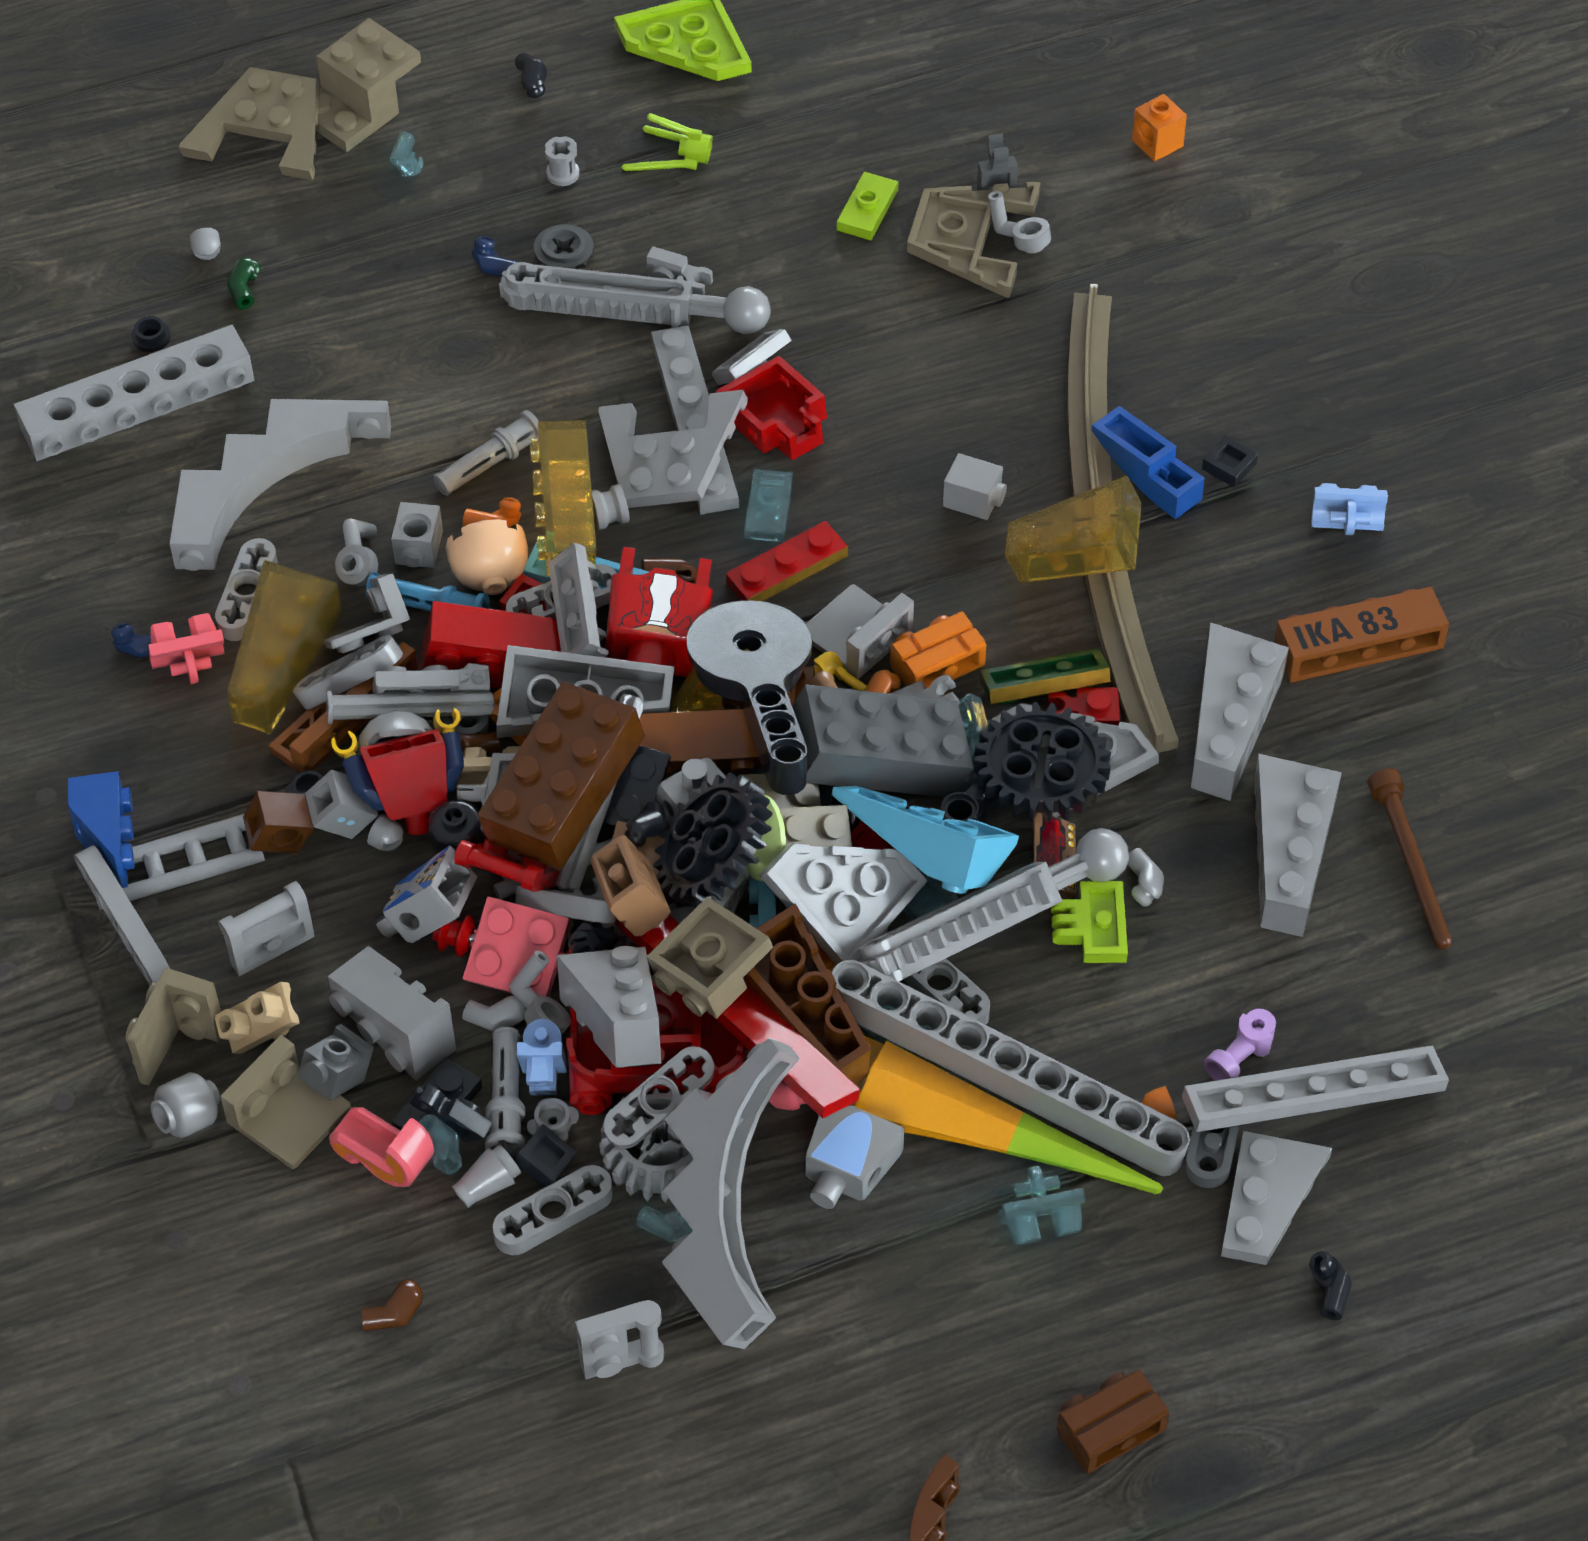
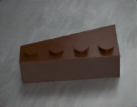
(806, 995)

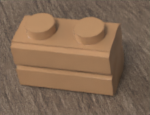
(630, 886)

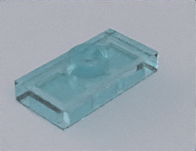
(768, 505)

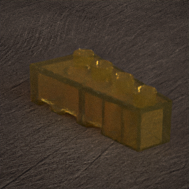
(563, 489)
(279, 643)

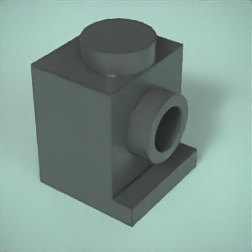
(336, 1063)

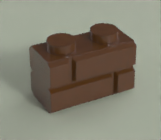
(1111, 1420)

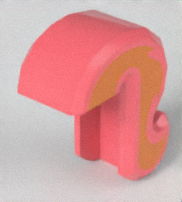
(382, 1148)

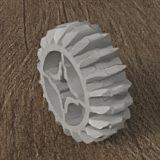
(657, 1161)

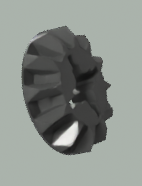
(563, 237)

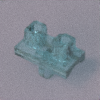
(1062, 1206)

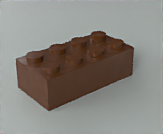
(561, 775)

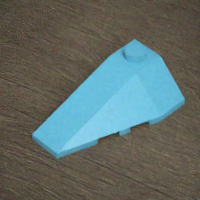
(947, 850)

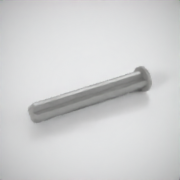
(421, 704)

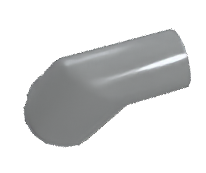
(502, 1014)

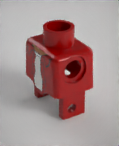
(654, 613)

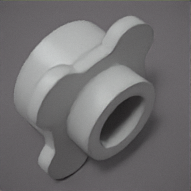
(553, 1109)

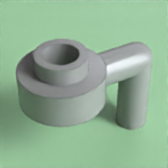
(1028, 234)
(365, 558)
(537, 1006)

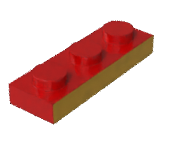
(787, 563)

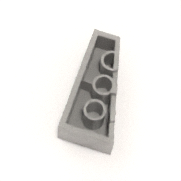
(535, 675)

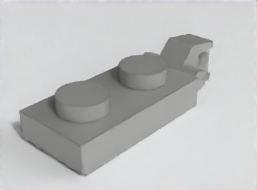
(432, 679)

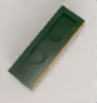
(1044, 676)

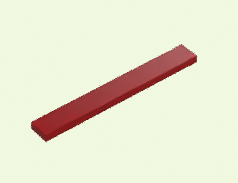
(754, 1021)

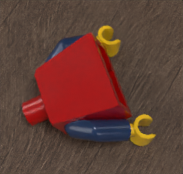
(407, 773)

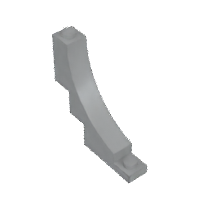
(295, 437)

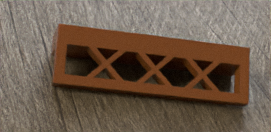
(313, 744)

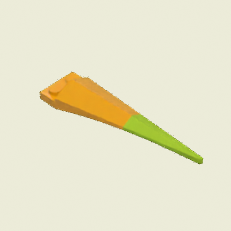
(949, 1109)

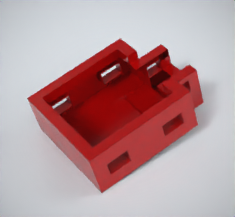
(780, 409)

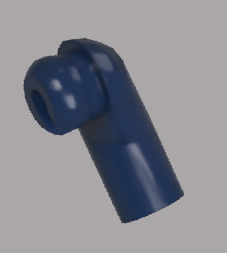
(487, 258)
(129, 642)

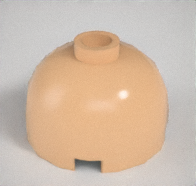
(488, 555)

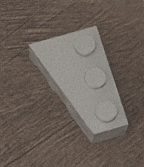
(616, 1002)
(393, 1013)

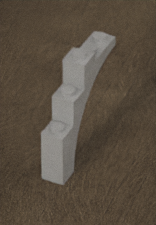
(707, 1192)

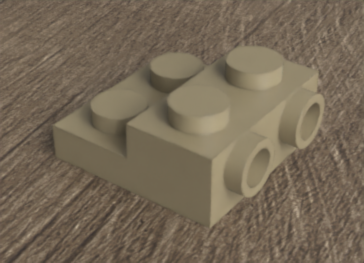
(708, 958)

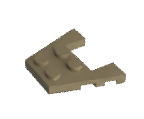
(265, 107)
(954, 227)

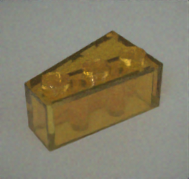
(1078, 535)

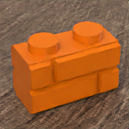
(943, 648)

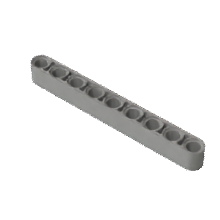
(1015, 1085)

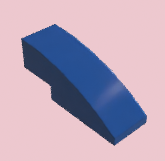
(1149, 462)

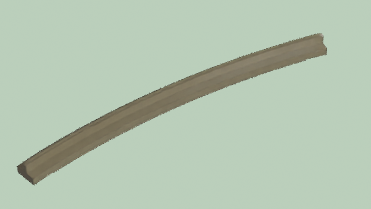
(1090, 468)

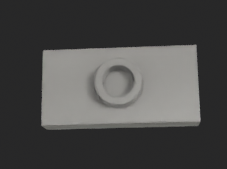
(751, 356)

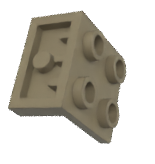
(170, 1006)
(279, 1108)

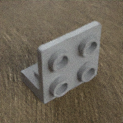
(384, 598)
(860, 628)

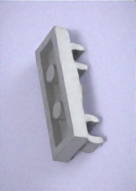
(576, 602)

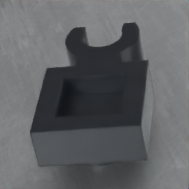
(458, 1114)

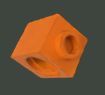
(1159, 127)

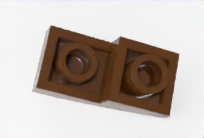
(936, 1496)

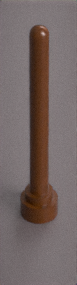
(1387, 789)

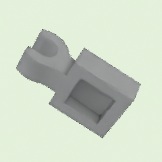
(671, 265)

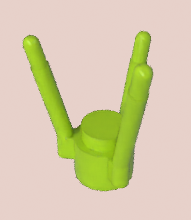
(693, 145)

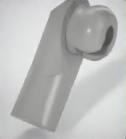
(1150, 877)

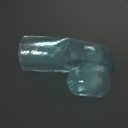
(403, 157)

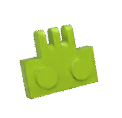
(1094, 922)

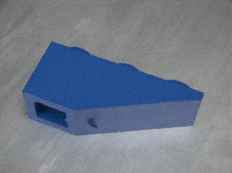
(100, 819)

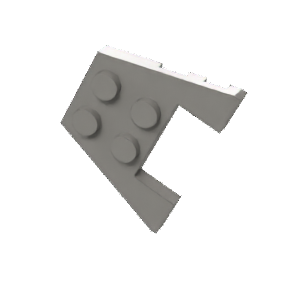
(672, 463)

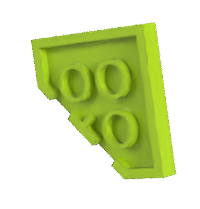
(686, 36)

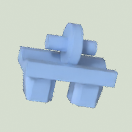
(1349, 508)
(542, 1056)

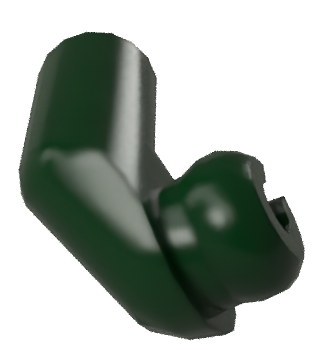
(242, 271)

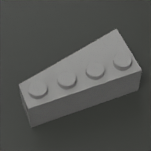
(1236, 697)
(1292, 830)

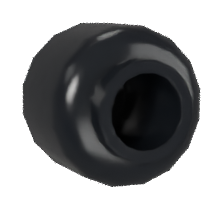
(453, 823)

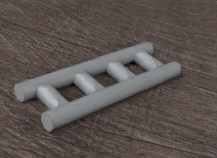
(199, 867)

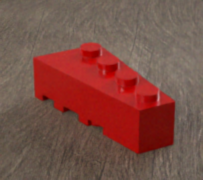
(481, 637)

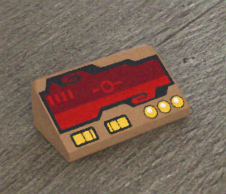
(1053, 844)

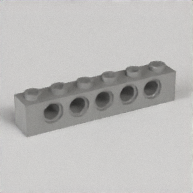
(134, 392)

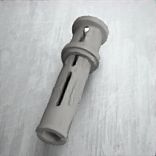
(504, 444)
(505, 1108)

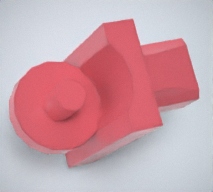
(189, 652)

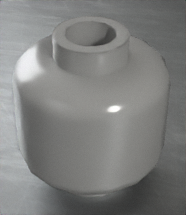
(185, 1105)

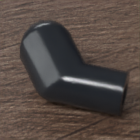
(533, 74)
(646, 824)
(1333, 1281)

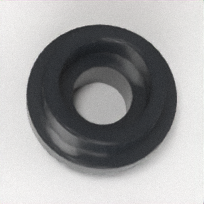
(150, 334)

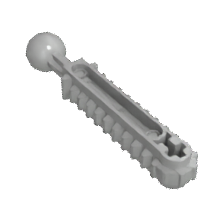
(628, 297)
(993, 908)

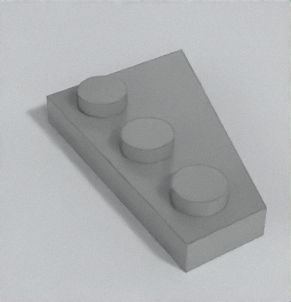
(1266, 1193)

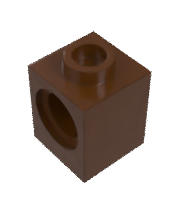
(278, 822)

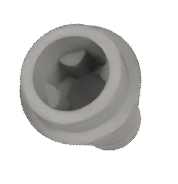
(488, 1175)

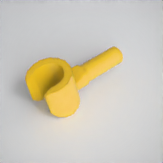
(832, 663)

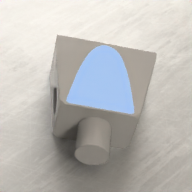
(850, 1154)

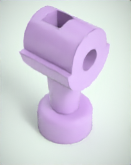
(1253, 1036)

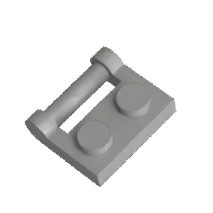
(267, 929)
(605, 1345)

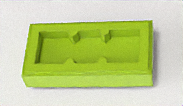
(867, 206)

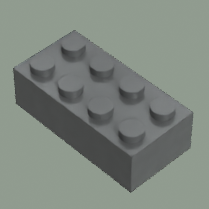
(883, 741)

